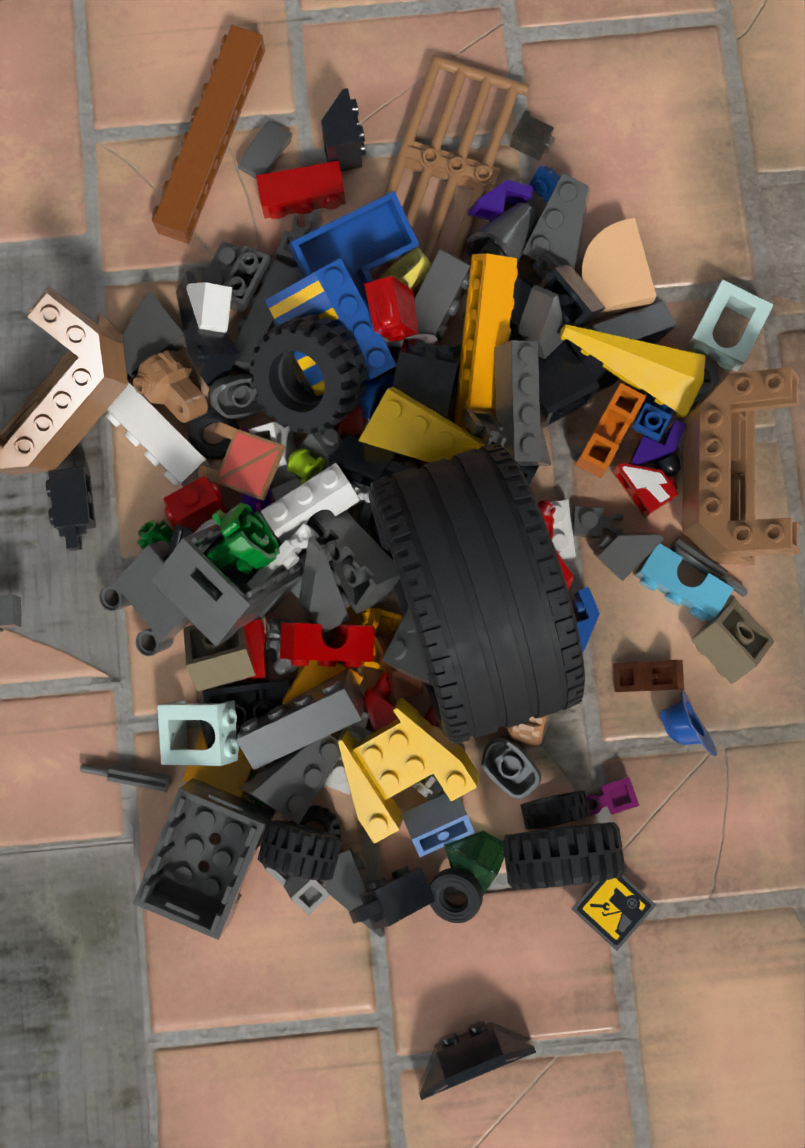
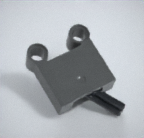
(154, 607)

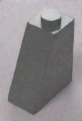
(150, 333)

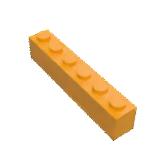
(485, 327)

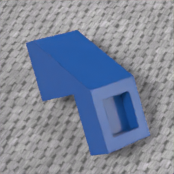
(652, 418)
(585, 606)

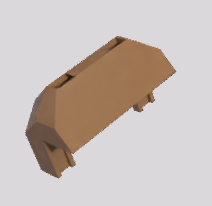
(71, 394)
(722, 469)

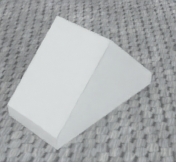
(210, 305)

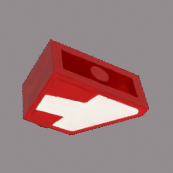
(646, 487)

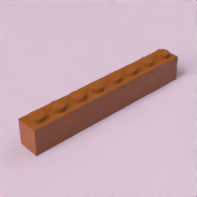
(209, 134)

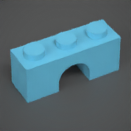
(703, 600)

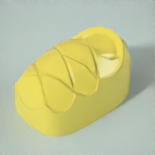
(409, 269)

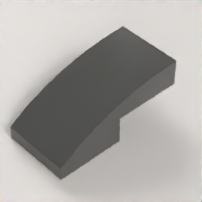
(264, 150)

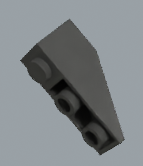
(319, 589)
(349, 883)

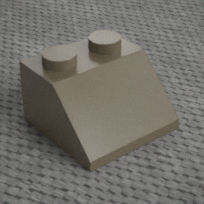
(733, 642)
(218, 664)

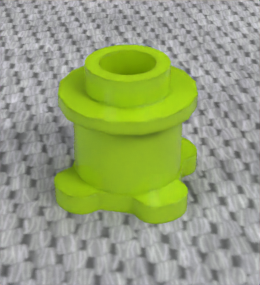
(304, 465)

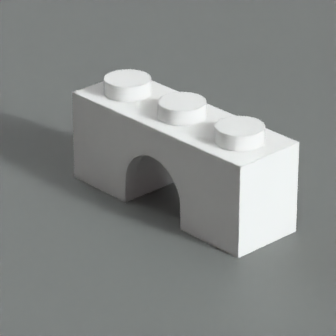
(324, 491)

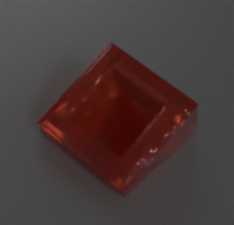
(352, 424)

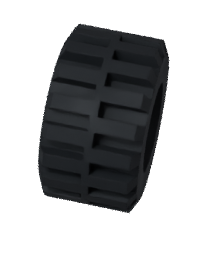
(299, 850)

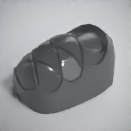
(234, 396)
(510, 767)

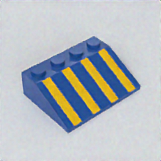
(332, 295)

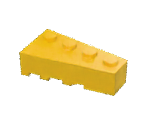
(415, 430)

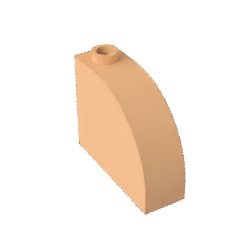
(618, 269)

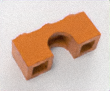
(610, 430)

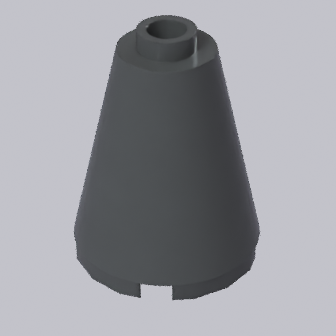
(506, 233)

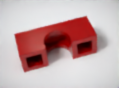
(304, 643)

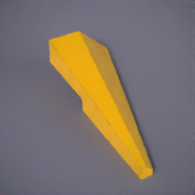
(661, 371)

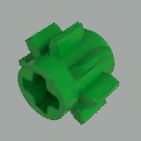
(153, 532)

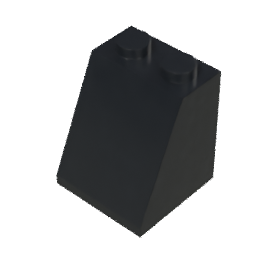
(427, 373)
(563, 385)

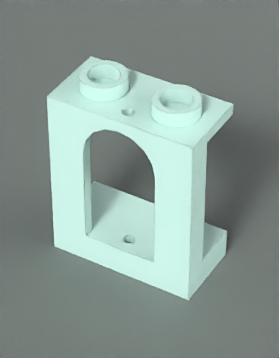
(741, 302)
(173, 733)

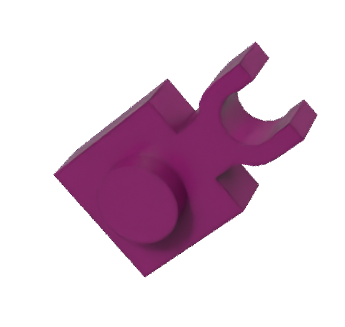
(617, 796)

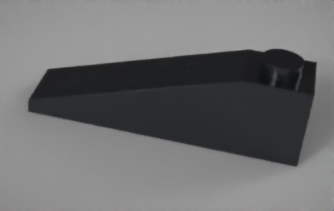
(645, 325)

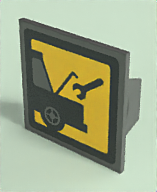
(614, 909)

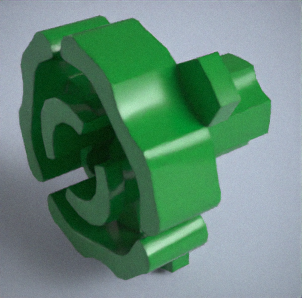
(244, 543)

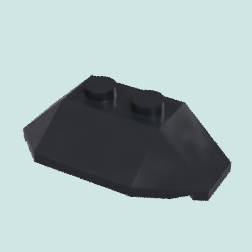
(472, 1055)

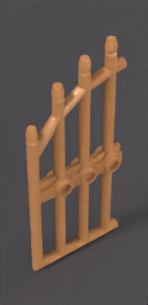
(447, 166)

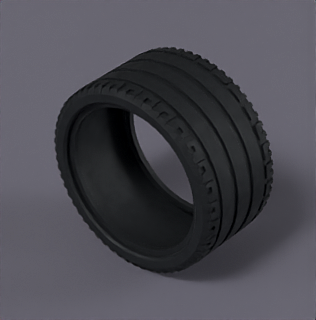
(481, 591)

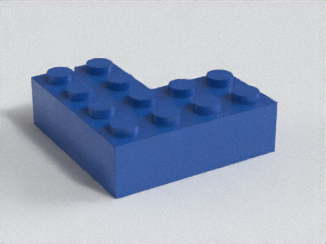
(360, 238)

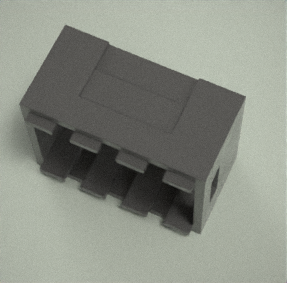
(214, 598)
(173, 879)

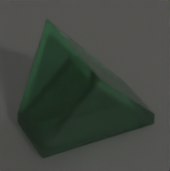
(479, 855)

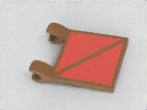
(247, 463)

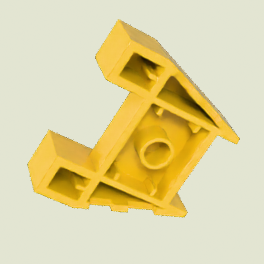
(396, 760)

